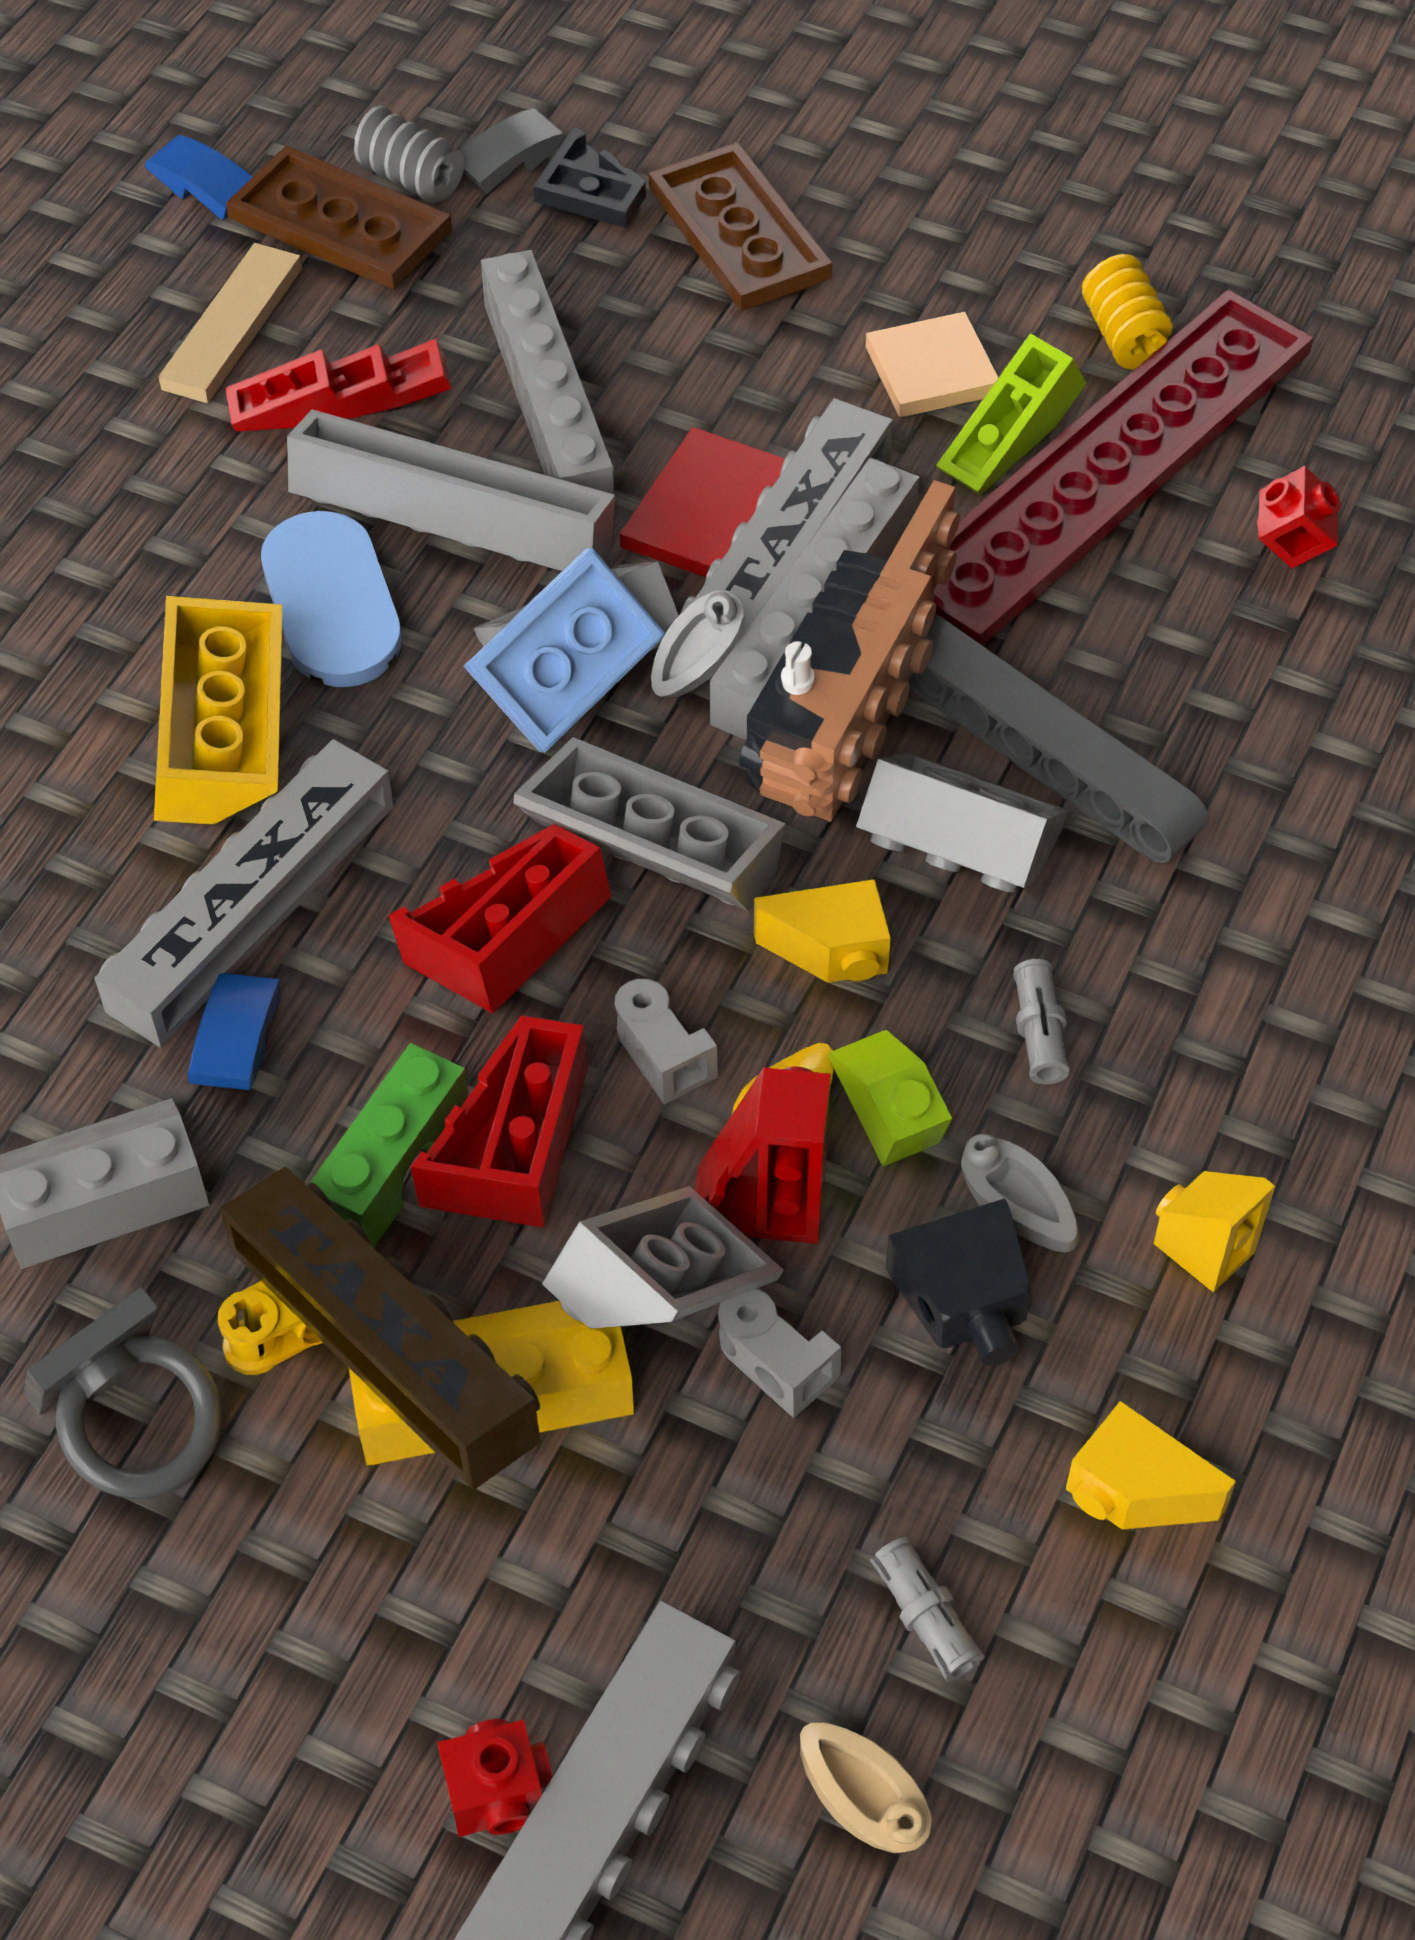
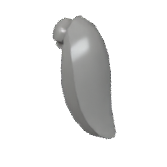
(697, 643)
(1035, 1198)

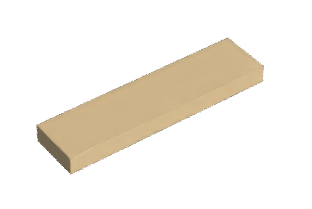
(230, 323)

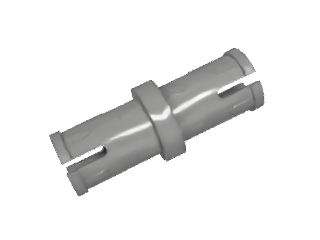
(1041, 1021)
(927, 1609)

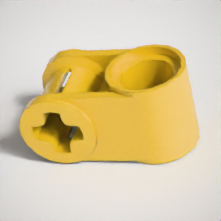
(264, 1322)

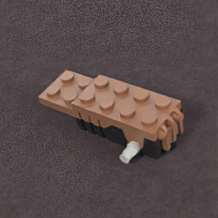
(850, 667)

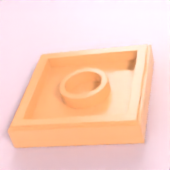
(931, 364)

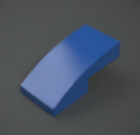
(199, 170)
(233, 1031)

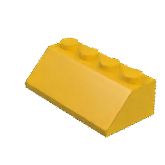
(218, 708)
(573, 1370)

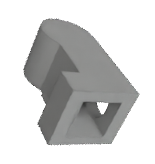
(659, 1043)
(775, 1353)

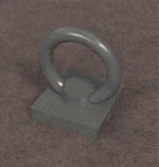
(98, 1360)

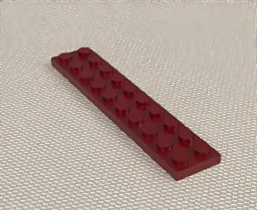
(1113, 461)

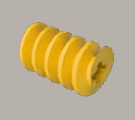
(1126, 309)

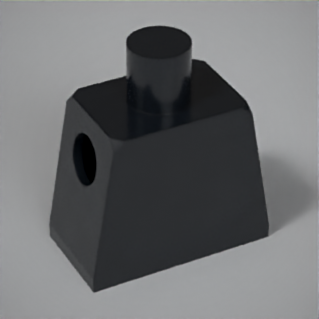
(965, 1279)

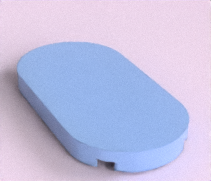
(332, 598)

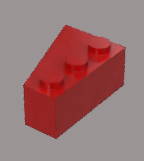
(506, 921)
(512, 1130)
(772, 1157)

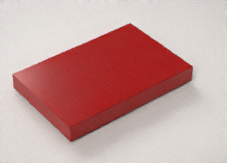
(700, 501)

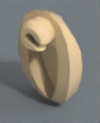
(865, 1788)

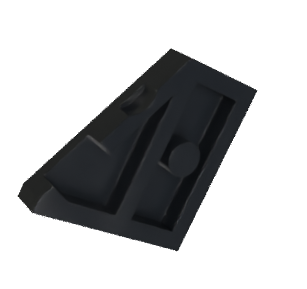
(590, 183)

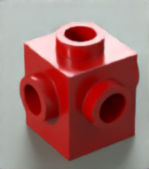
(1298, 517)
(494, 1776)

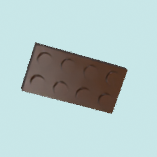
(339, 217)
(740, 226)

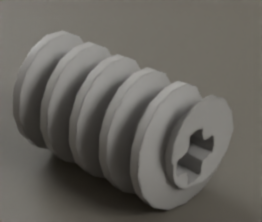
(408, 155)

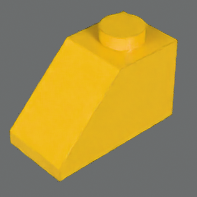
(827, 930)
(1213, 1224)
(1145, 1476)

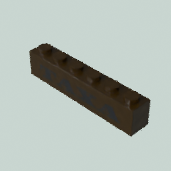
(383, 1326)

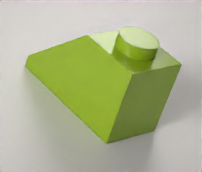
(891, 1096)

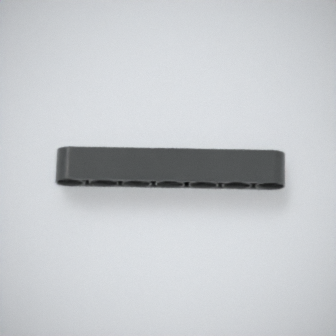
(1058, 745)

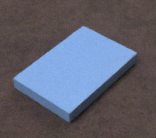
(565, 650)

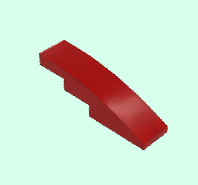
(344, 388)

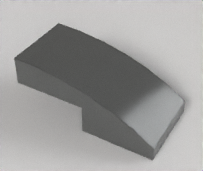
(517, 140)

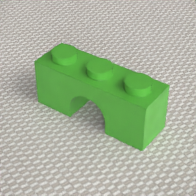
(402, 1116)

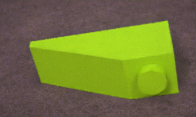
(1014, 415)

